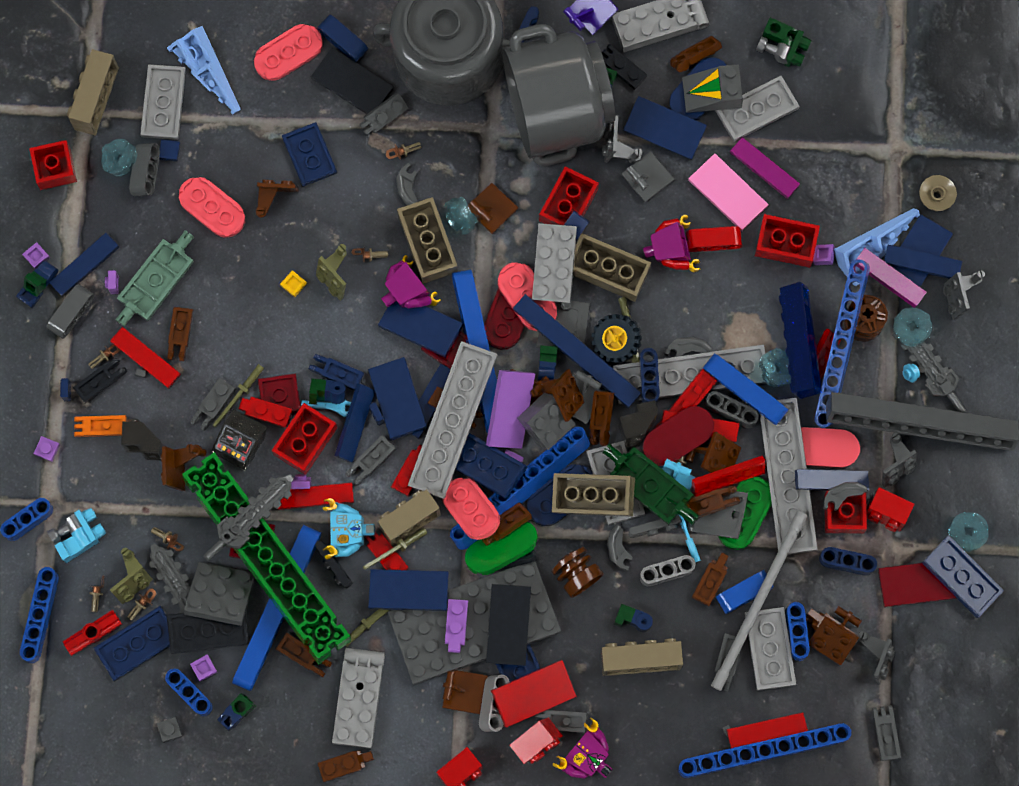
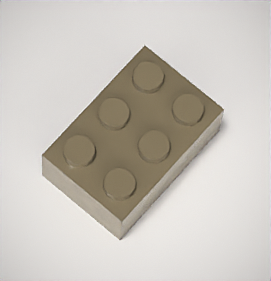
(409, 517)

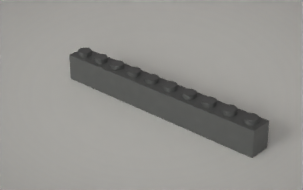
(922, 421)

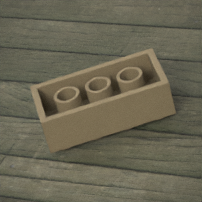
(93, 92)
(427, 240)
(609, 267)
(593, 494)
(642, 657)

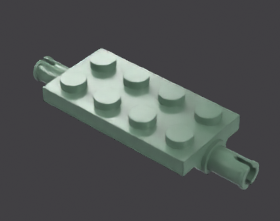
(155, 279)

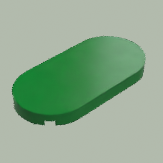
(755, 511)
(500, 553)

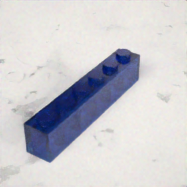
(800, 340)

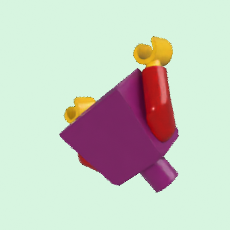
(671, 246)

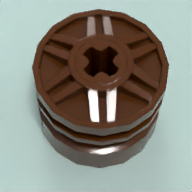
(868, 328)
(577, 572)

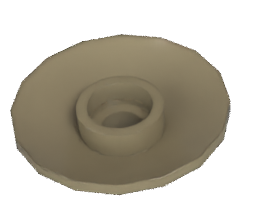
(940, 185)

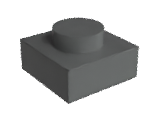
(169, 729)

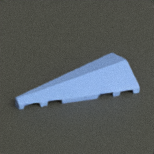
(199, 56)
(873, 240)

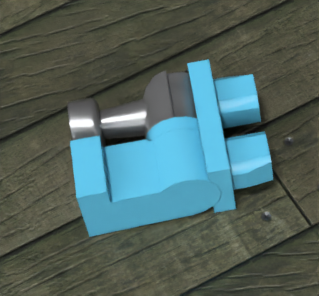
(82, 534)

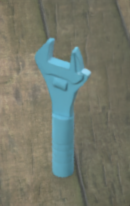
(338, 408)
(690, 543)

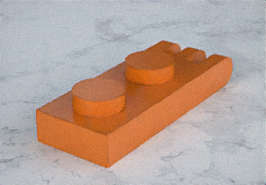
(99, 425)

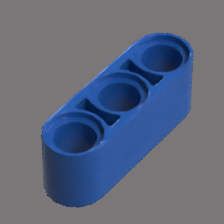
(17, 520)
(741, 593)
(800, 622)
(180, 688)

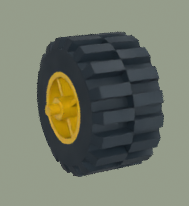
(616, 338)

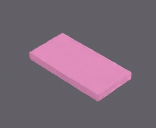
(728, 192)

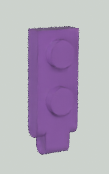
(456, 624)

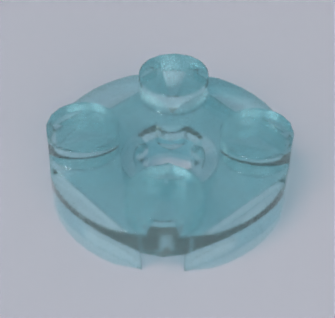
(111, 152)
(460, 215)
(909, 316)
(770, 375)
(980, 531)

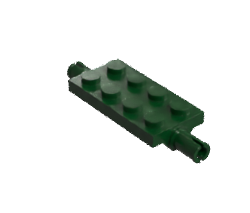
(653, 485)

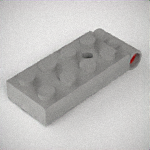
(651, 23)
(358, 708)

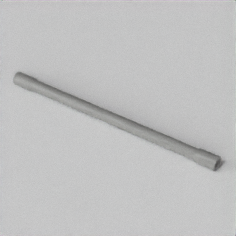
(723, 673)

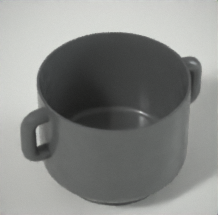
(445, 47)
(557, 92)

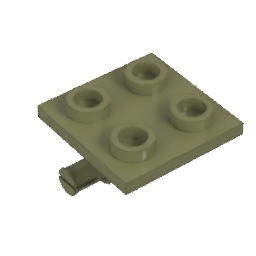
(327, 273)
(135, 580)

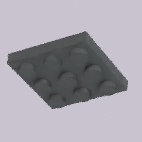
(219, 594)

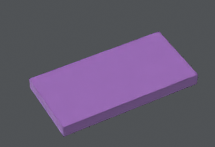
(510, 401)

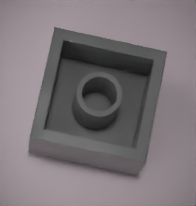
(545, 421)

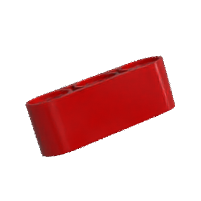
(714, 239)

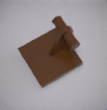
(267, 192)
(492, 208)
(564, 391)
(719, 454)
(174, 464)
(834, 639)
(464, 691)

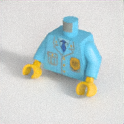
(346, 530)

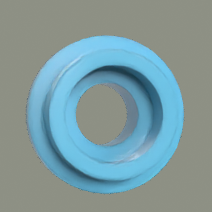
(911, 372)

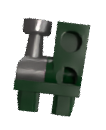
(788, 41)

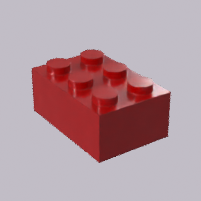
(569, 194)
(787, 240)
(304, 439)

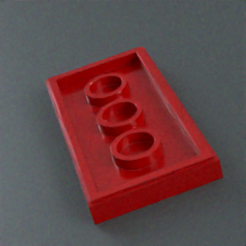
(533, 693)

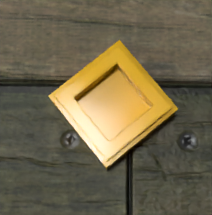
(293, 283)

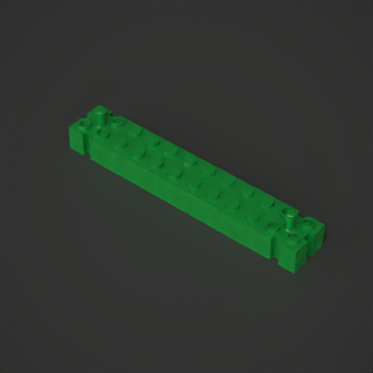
(270, 562)

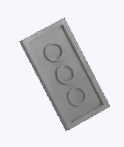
(163, 102)
(759, 109)
(554, 263)
(602, 465)
(771, 650)

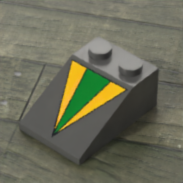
(713, 89)

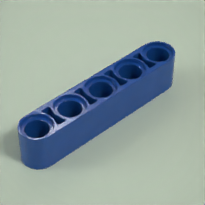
(745, 389)
(41, 624)

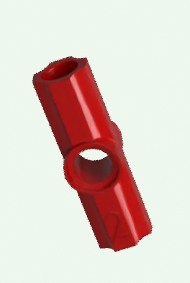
(81, 640)

